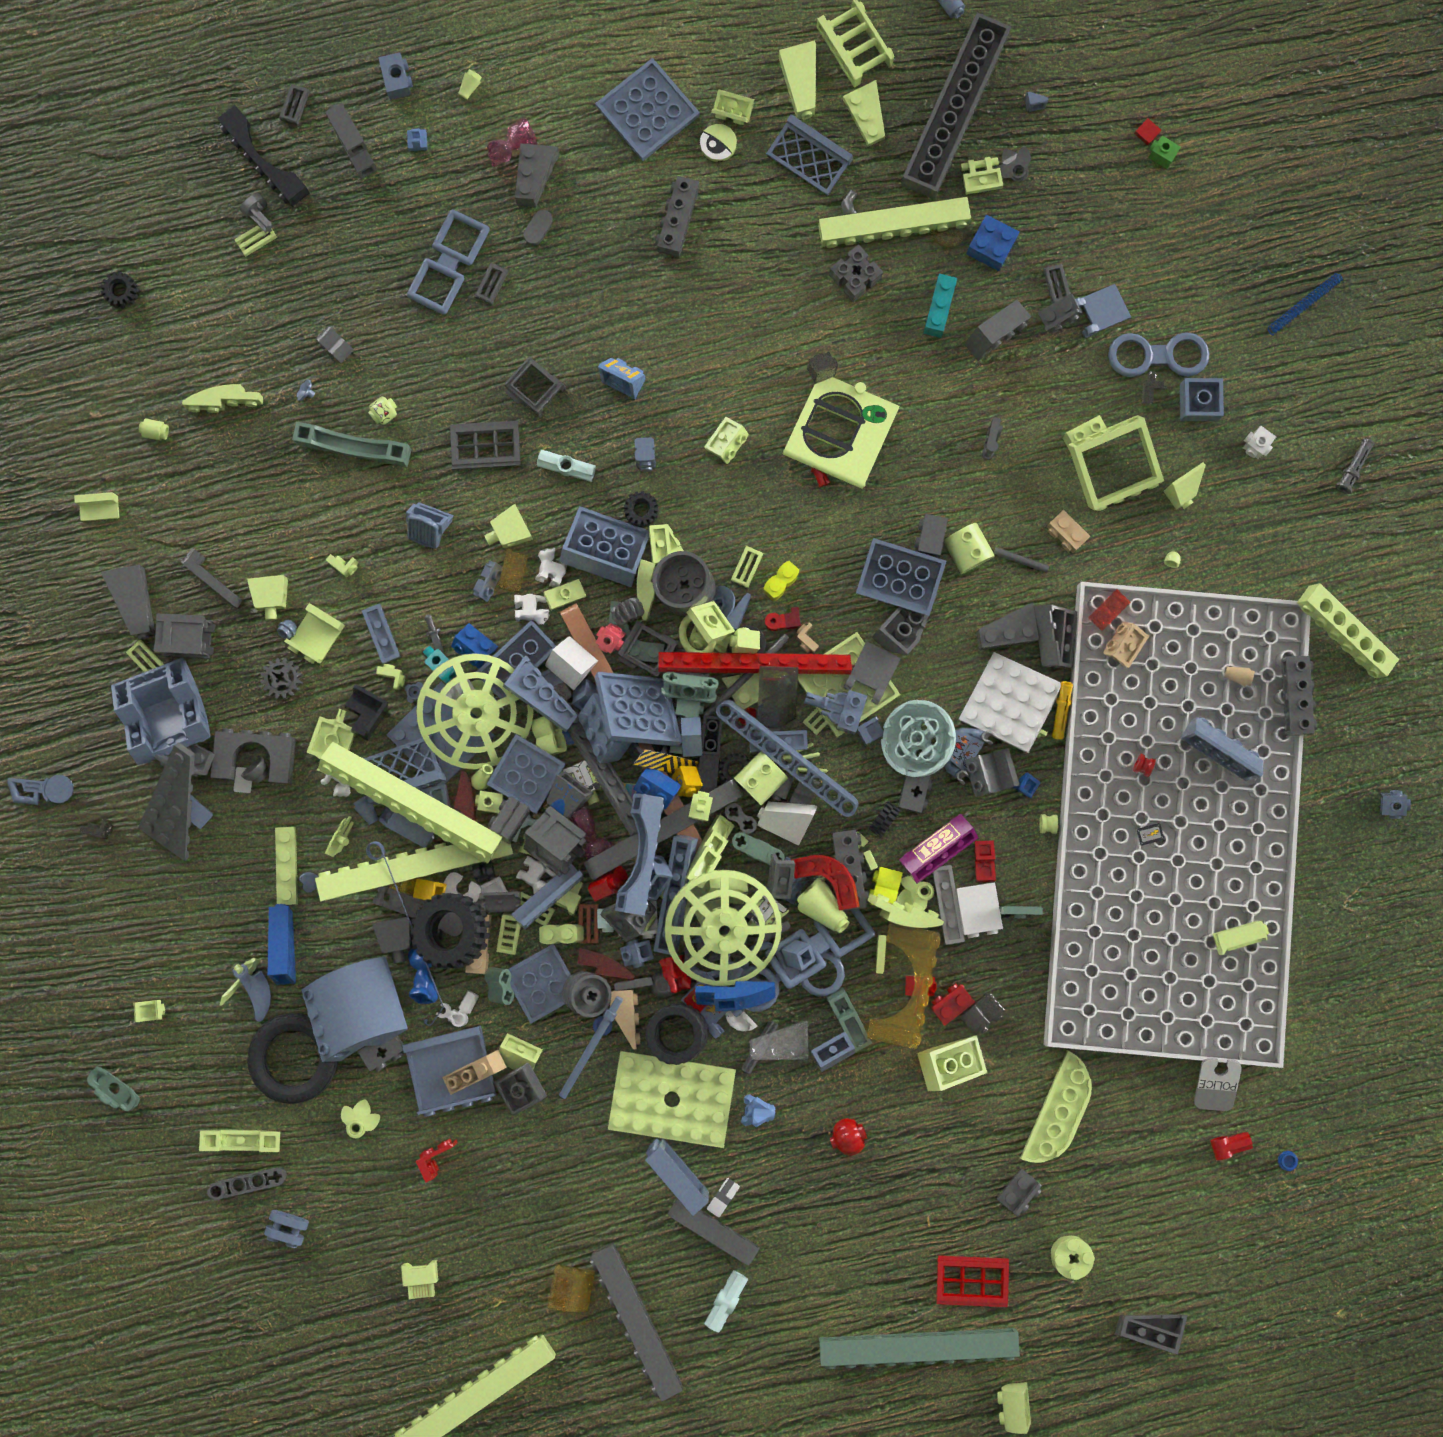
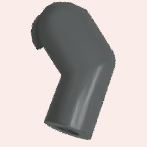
(847, 203)

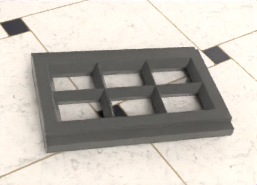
(485, 462)

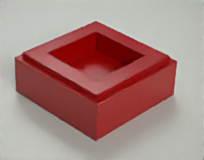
(1147, 131)

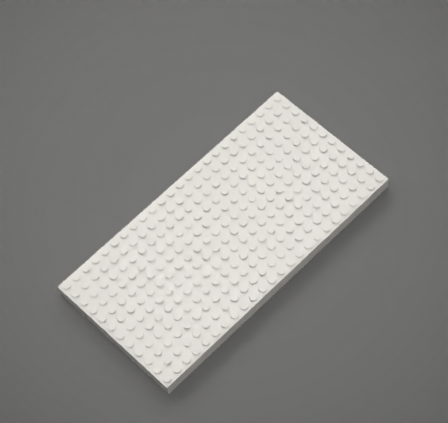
(1138, 921)

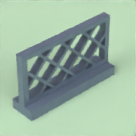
(822, 144)
(419, 781)

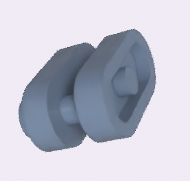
(277, 1233)

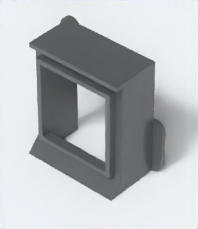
(520, 398)
(632, 662)

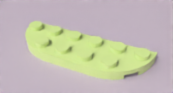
(1060, 1112)

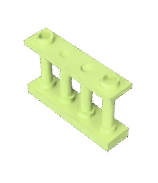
(844, 57)

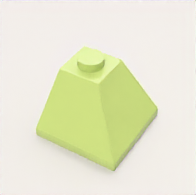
(1185, 488)

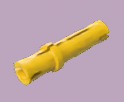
(1063, 703)

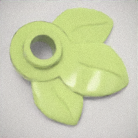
(912, 892)
(361, 1116)

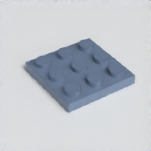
(526, 773)
(540, 982)

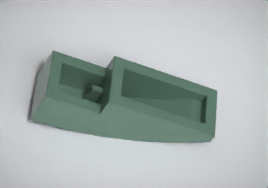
(848, 1019)

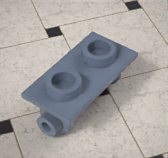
(485, 588)

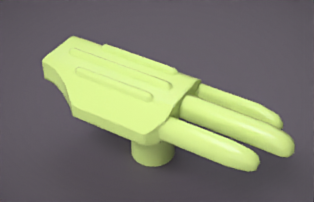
(339, 839)

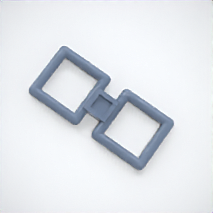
(448, 262)
(820, 944)

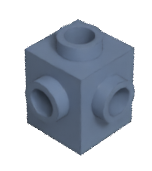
(1390, 799)
(636, 953)

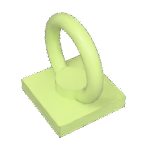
(709, 622)

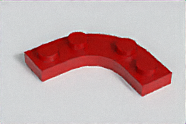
(834, 872)

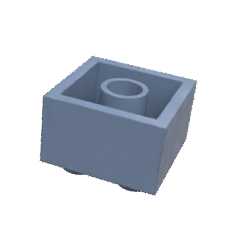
(1201, 399)

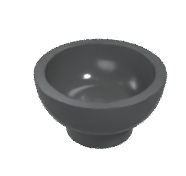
(255, 771)
(660, 986)

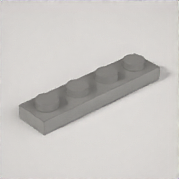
(948, 905)

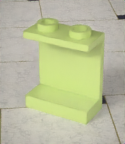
(315, 635)

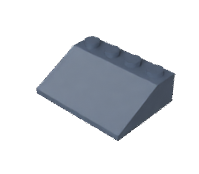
(604, 546)
(901, 577)
(1222, 749)

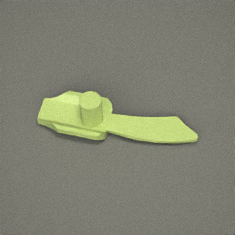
(251, 965)

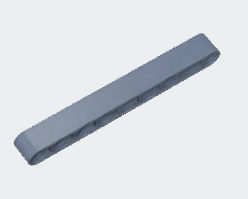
(797, 759)

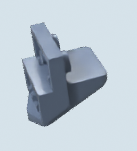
(426, 524)

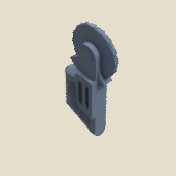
(56, 789)

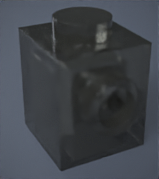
(822, 367)

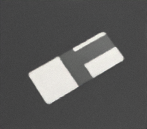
(723, 1197)

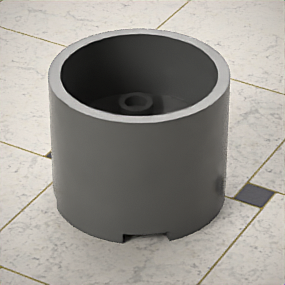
(681, 569)

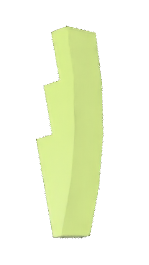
(710, 848)

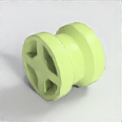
(1048, 824)

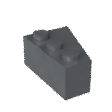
(533, 172)
(1056, 635)
(1156, 1330)

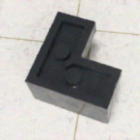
(369, 708)

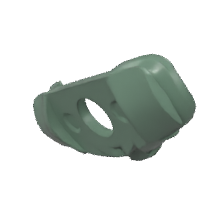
(101, 1080)

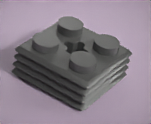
(531, 1092)

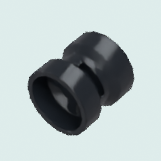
(488, 870)

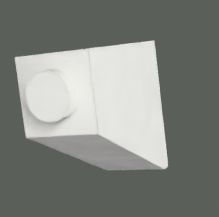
(786, 819)

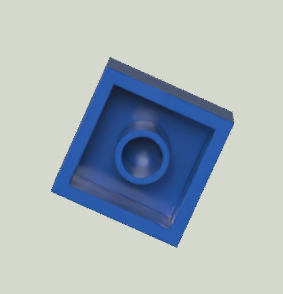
(992, 242)

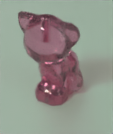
(518, 133)
(585, 821)

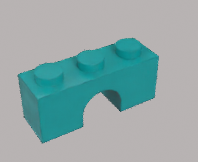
(940, 305)

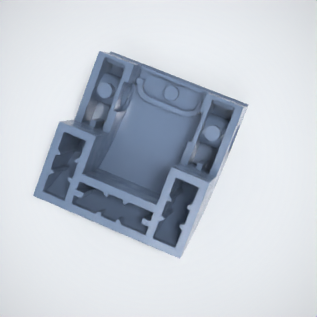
(160, 711)
(354, 1009)

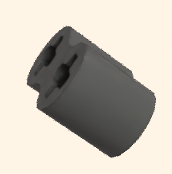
(334, 344)
(802, 794)
(740, 818)

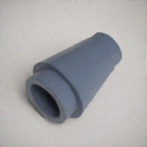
(366, 810)

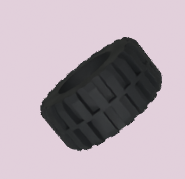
(427, 924)

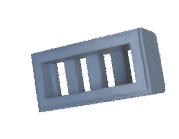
(739, 611)

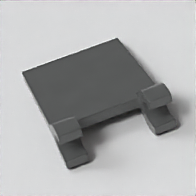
(873, 670)

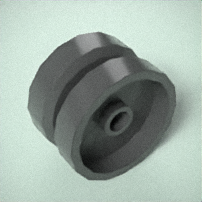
(586, 994)

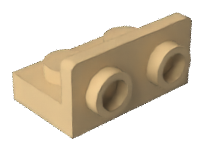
(1067, 531)
(1126, 643)

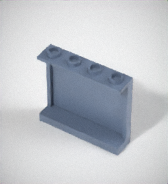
(440, 1056)

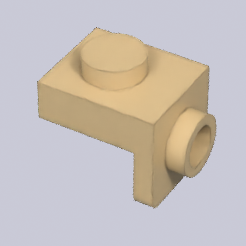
(807, 643)

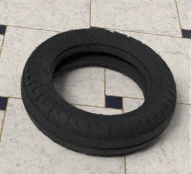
(258, 1065)

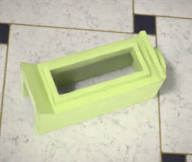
(1240, 936)

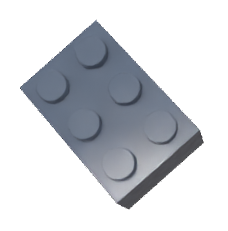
(594, 726)

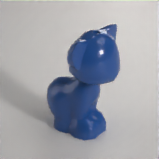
(424, 989)

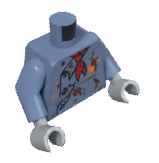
(967, 745)

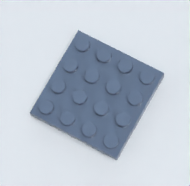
(647, 109)
(637, 709)
(408, 731)

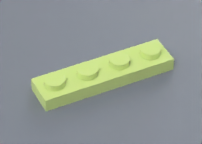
(286, 865)

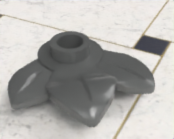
(1013, 162)

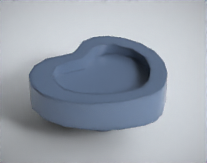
(308, 881)

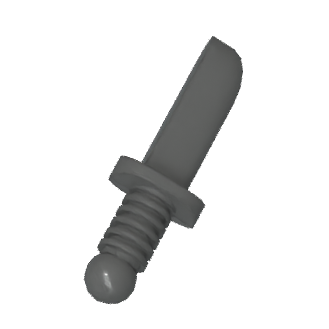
(433, 633)

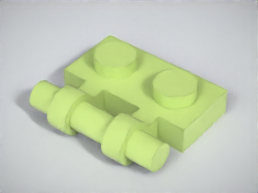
(983, 180)

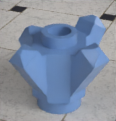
(757, 1111)

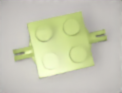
(330, 731)

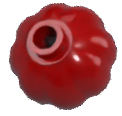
(848, 1137)

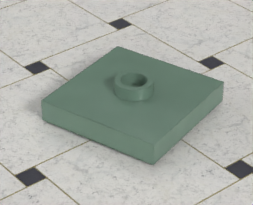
(1021, 911)

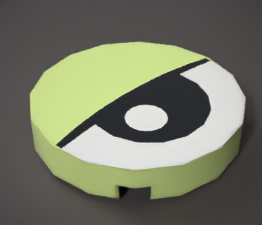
(718, 142)

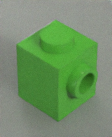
(1163, 151)

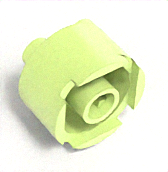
(1071, 1268)

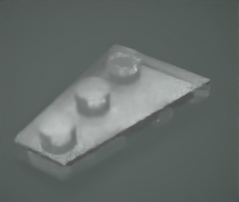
(782, 1044)

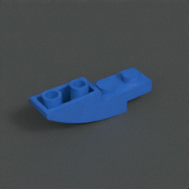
(742, 996)

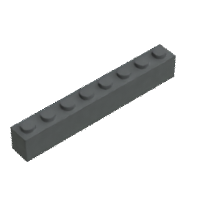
(637, 1322)

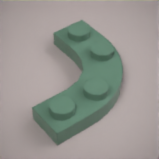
(641, 650)

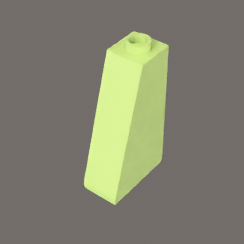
(800, 77)

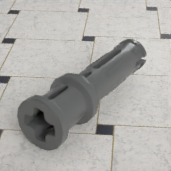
(1352, 473)

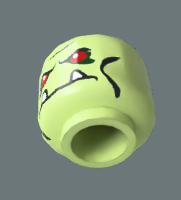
(382, 410)

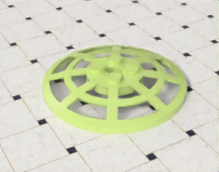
(464, 704)
(719, 917)

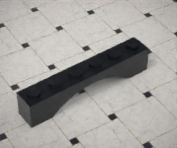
(287, 183)

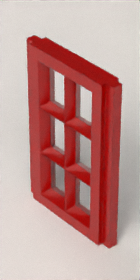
(972, 1299)

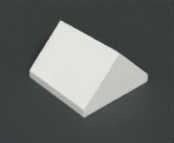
(570, 662)

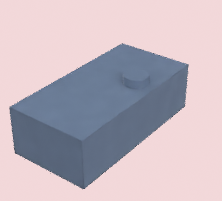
(528, 642)

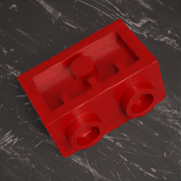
(952, 1003)

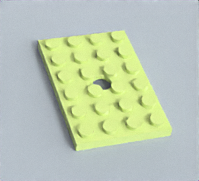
(641, 1108)

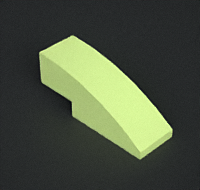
(645, 588)

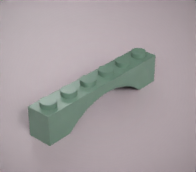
(331, 441)

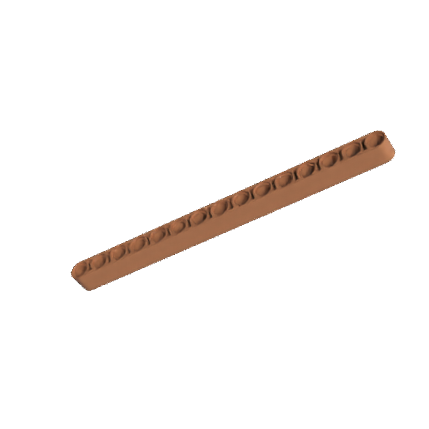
(583, 635)

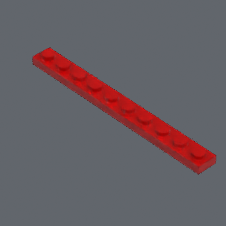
(750, 662)

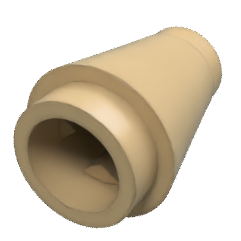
(1240, 675)

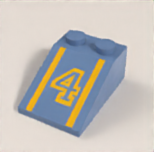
(621, 377)

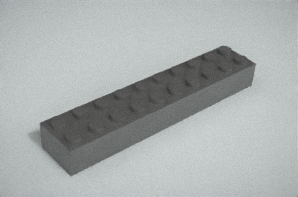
(955, 106)

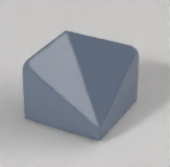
(1035, 101)

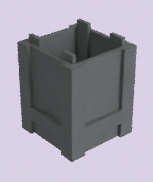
(183, 636)
(555, 841)

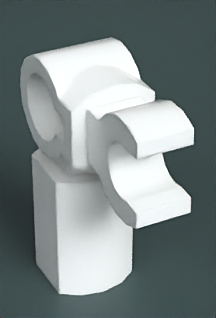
(460, 1017)

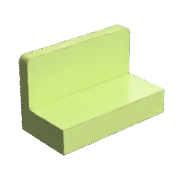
(98, 506)
(518, 1052)

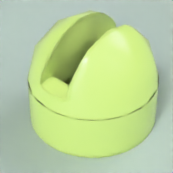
(1172, 559)

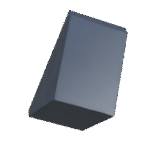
(691, 736)

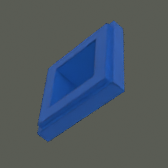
(1027, 785)

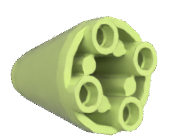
(822, 906)

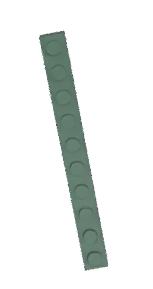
(919, 1347)

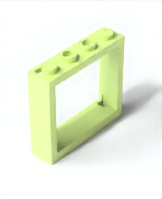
(1077, 447)

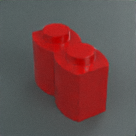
(608, 884)

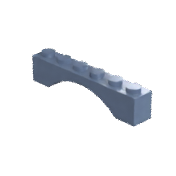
(634, 893)

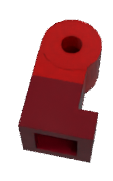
(780, 622)

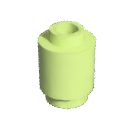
(153, 429)

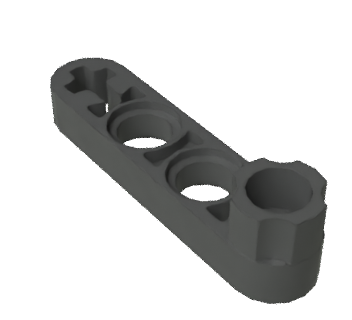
(193, 561)
(247, 1179)

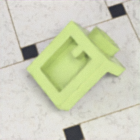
(339, 564)

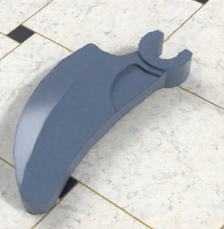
(257, 990)

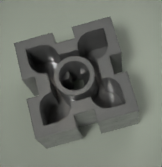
(856, 284)

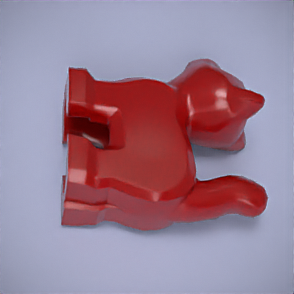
(672, 971)

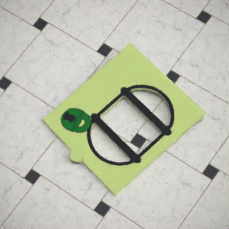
(860, 455)

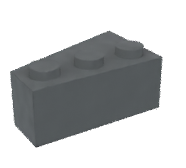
(997, 329)
(1010, 630)

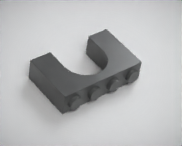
(351, 140)
(229, 744)

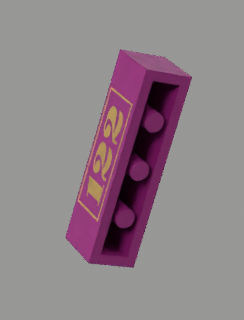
(938, 848)

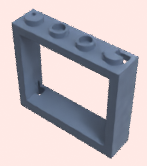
(677, 1176)

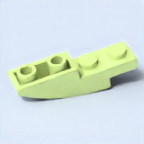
(214, 398)
(905, 914)

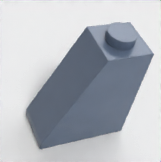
(406, 828)

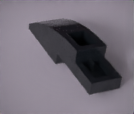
(710, 752)

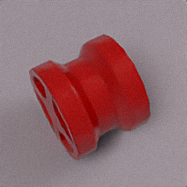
(1144, 765)

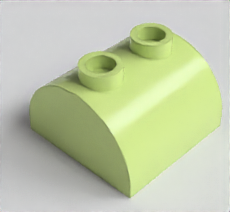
(968, 548)
(761, 777)
(1015, 1408)

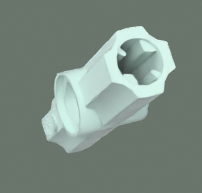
(554, 462)
(726, 1301)

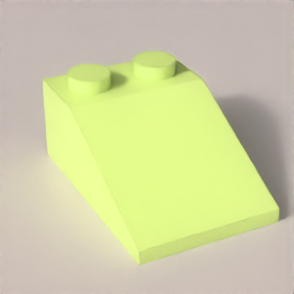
(952, 1063)

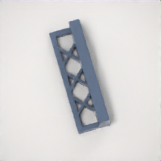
(546, 897)

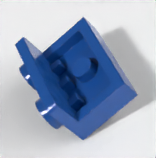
(472, 641)

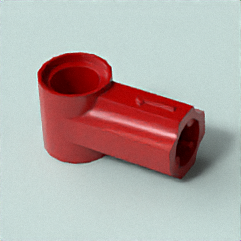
(1225, 1146)

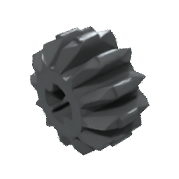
(627, 611)

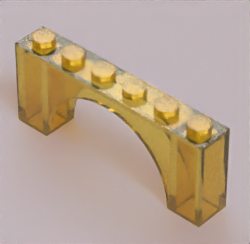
(905, 1026)

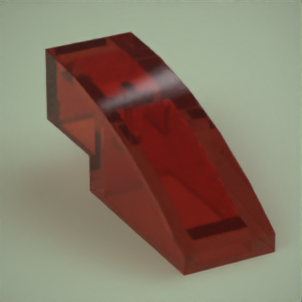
(465, 797)
(605, 965)

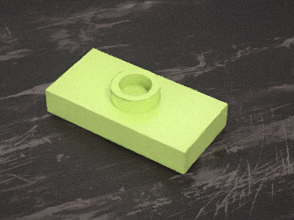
(564, 594)

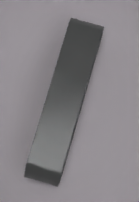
(715, 1232)

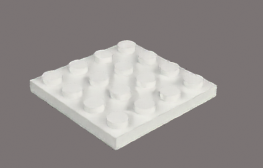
(1011, 702)

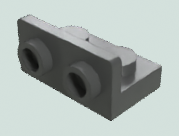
(1060, 313)
(1019, 1192)

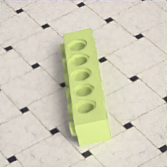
(1347, 631)

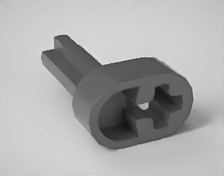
(252, 209)

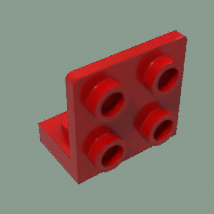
(429, 1167)

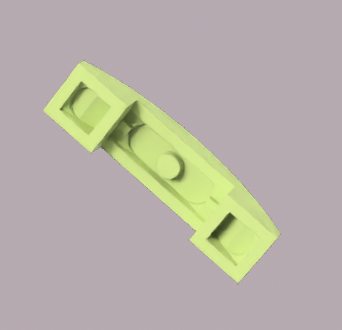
(239, 1140)

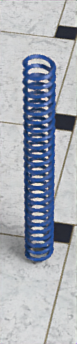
(1305, 304)

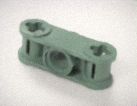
(689, 687)
(756, 848)

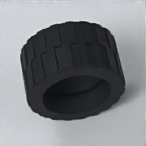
(654, 1040)

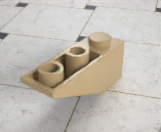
(626, 1015)
(474, 1072)

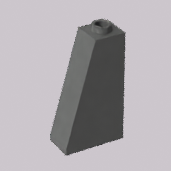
(132, 598)

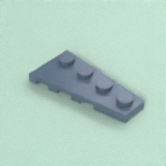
(536, 692)

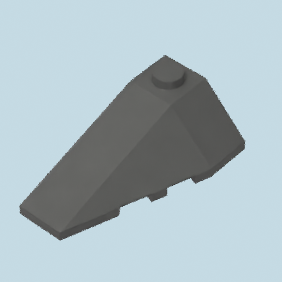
(901, 631)

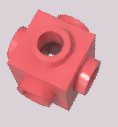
(615, 635)

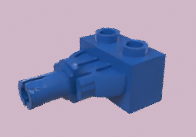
(657, 784)

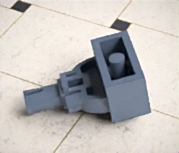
(843, 708)

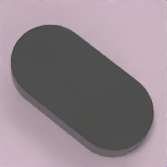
(538, 227)

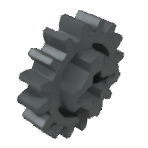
(277, 684)

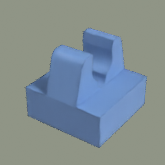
(417, 139)

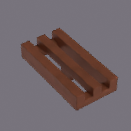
(596, 929)

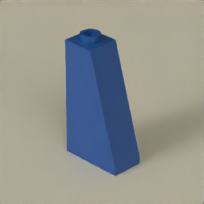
(281, 945)

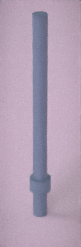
(609, 1016)

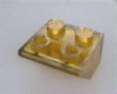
(571, 1289)

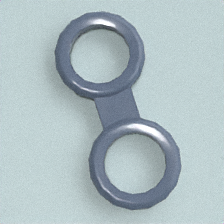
(1158, 354)
(792, 972)
(738, 973)

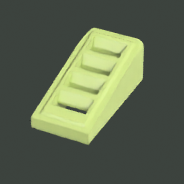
(506, 949)

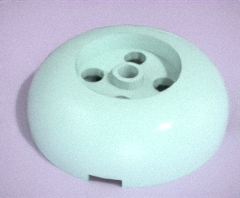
(908, 720)

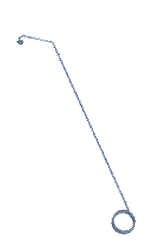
(374, 858)

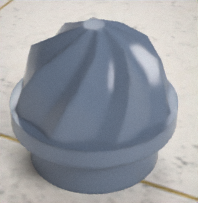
(287, 629)

